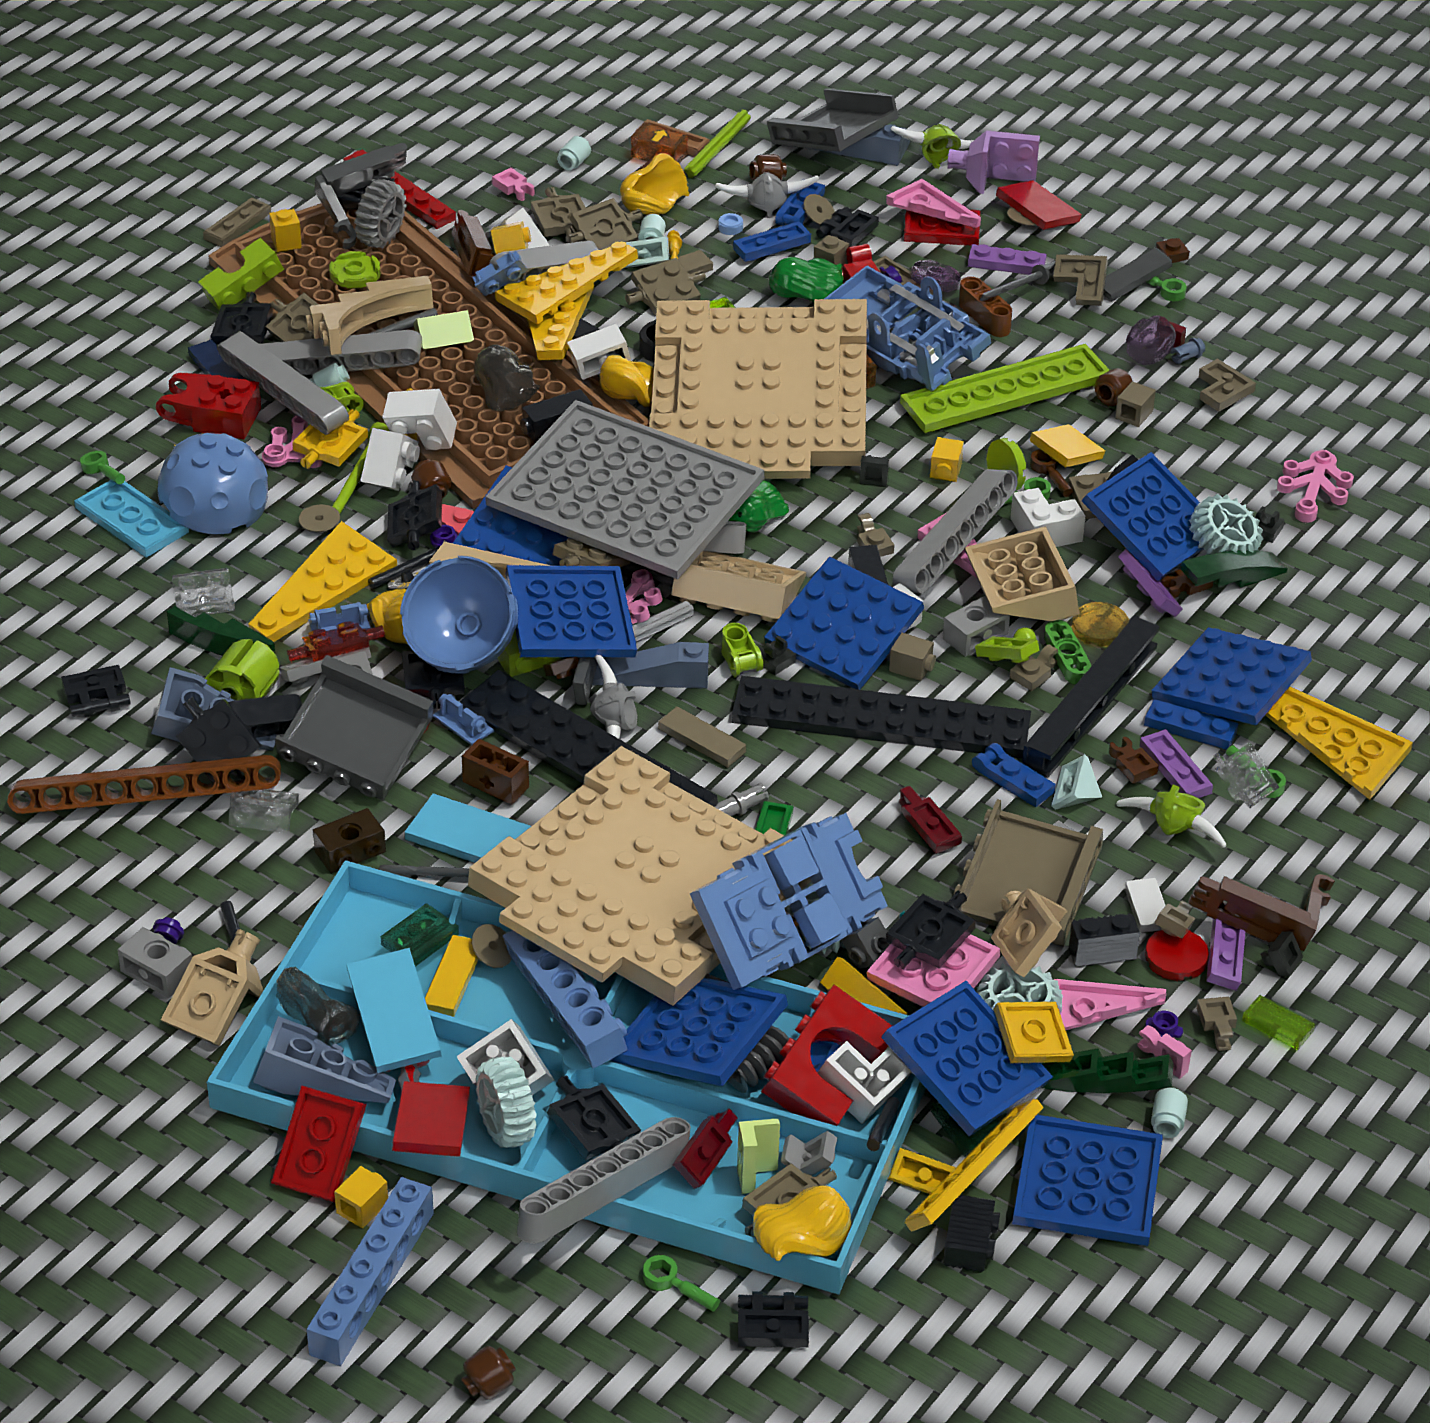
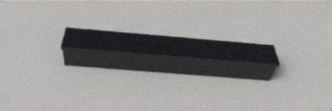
(1090, 697)

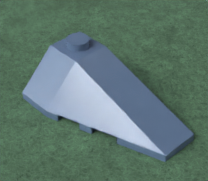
(879, 146)
(663, 666)
(174, 717)
(299, 1058)

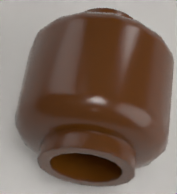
(767, 163)
(1111, 385)
(430, 473)
(488, 1372)

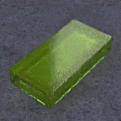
(1278, 1022)

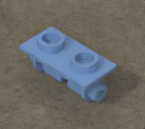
(490, 280)
(328, 619)
(461, 721)

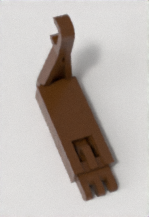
(471, 243)
(1259, 912)

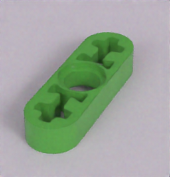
(1069, 641)

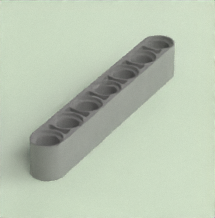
(358, 352)
(283, 383)
(955, 530)
(601, 1180)

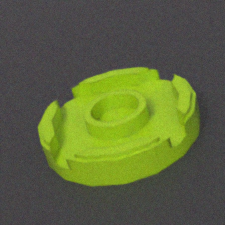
(354, 269)
(1007, 456)

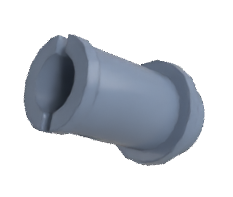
(1193, 348)

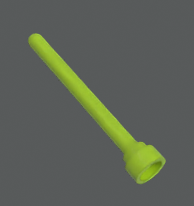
(356, 474)

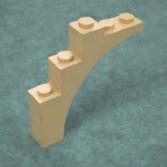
(357, 309)

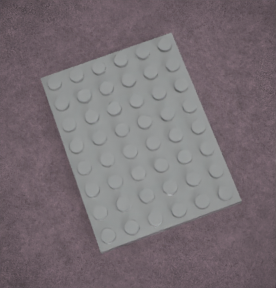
(625, 488)

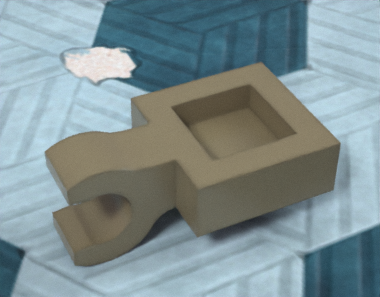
(870, 536)
(1035, 671)
(1176, 920)
(1219, 1016)

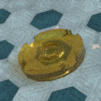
(1099, 623)

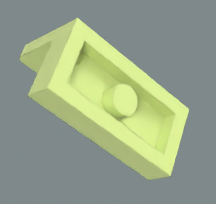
(444, 329)
(756, 1150)

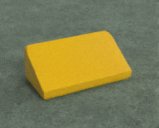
(918, 1171)

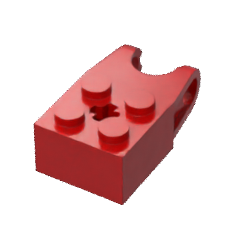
(212, 403)

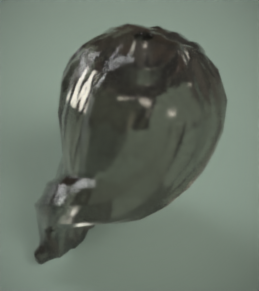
(504, 378)
(308, 1003)

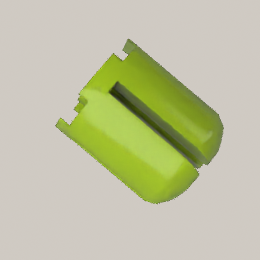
(245, 670)

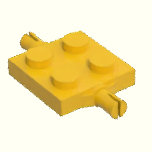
(333, 447)

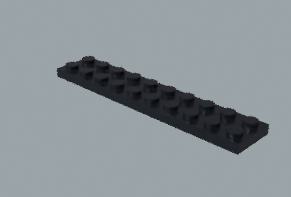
(880, 716)
(554, 731)

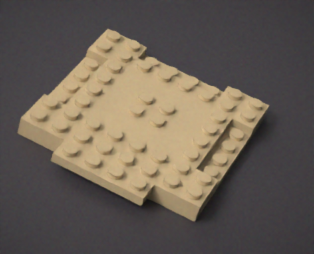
(764, 382)
(614, 876)

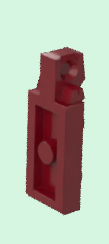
(929, 821)
(705, 1148)

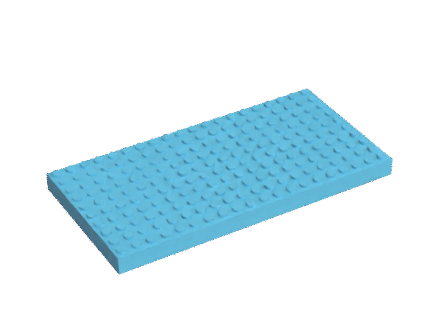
(705, 1220)

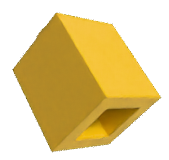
(285, 230)
(510, 237)
(946, 459)
(361, 1196)

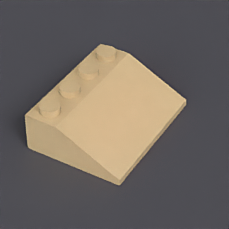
(1025, 576)
(739, 585)

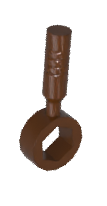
(1049, 467)

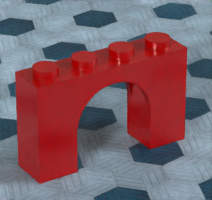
(796, 1082)

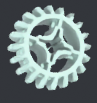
(1225, 526)
(1007, 986)
(506, 1102)

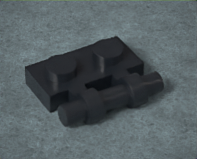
(848, 226)
(92, 685)
(773, 1327)

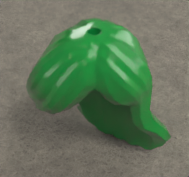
(805, 278)
(760, 507)

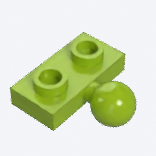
(1016, 648)

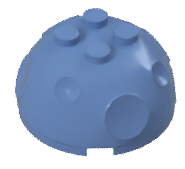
(213, 484)
(459, 614)

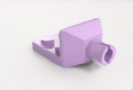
(998, 157)

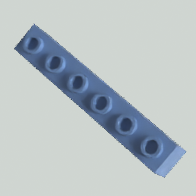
(570, 1000)
(370, 1272)

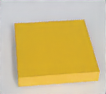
(1067, 445)
(1033, 1032)

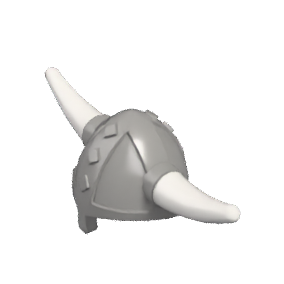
(767, 191)
(615, 703)

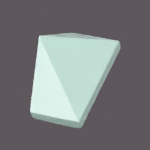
(650, 251)
(1076, 784)

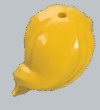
(655, 186)
(627, 379)
(386, 612)
(809, 1224)

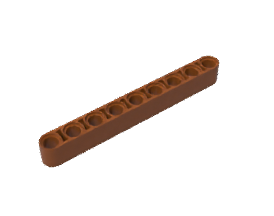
(133, 793)

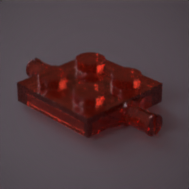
(338, 641)

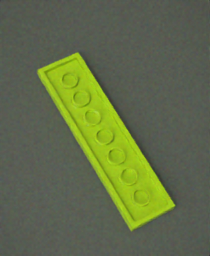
(1004, 388)

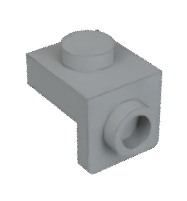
(810, 1156)

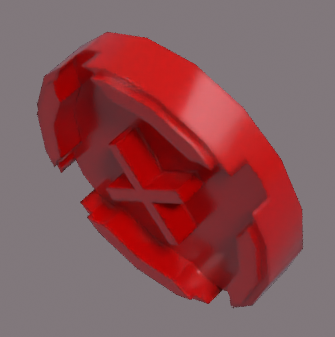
(1176, 956)

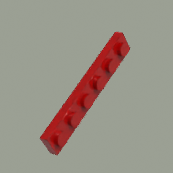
(419, 201)

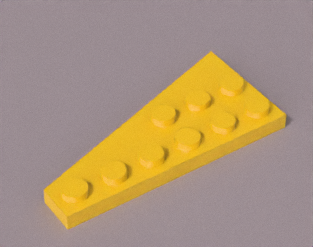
(564, 283)
(556, 330)
(326, 578)
(1345, 743)

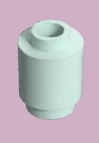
(574, 153)
(652, 227)
(330, 375)
(1169, 1112)

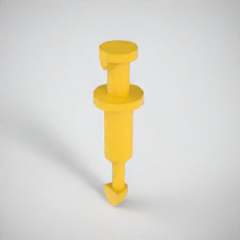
(674, 243)

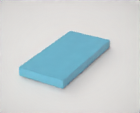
(131, 517)
(460, 828)
(393, 1010)

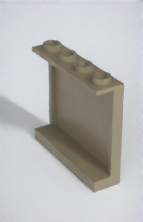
(1023, 855)

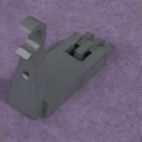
(352, 176)

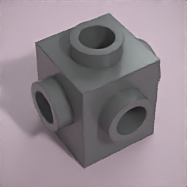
(867, 943)

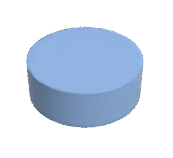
(730, 224)

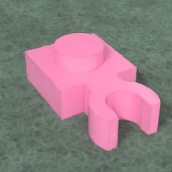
(513, 182)
(1165, 1045)

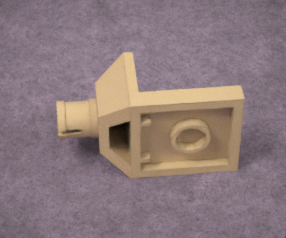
(1027, 928)
(214, 989)

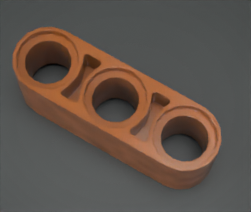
(991, 314)

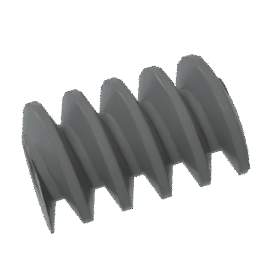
(759, 1060)

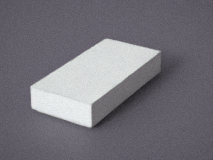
(1145, 903)

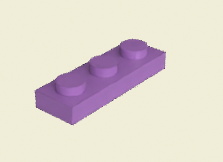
(1004, 259)
(1148, 585)
(1176, 764)
(1225, 955)

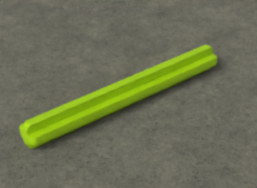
(717, 143)

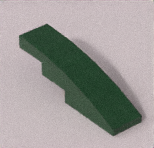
(1233, 567)
(209, 632)
(1110, 1074)

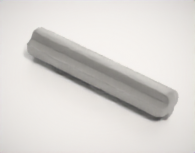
(662, 620)

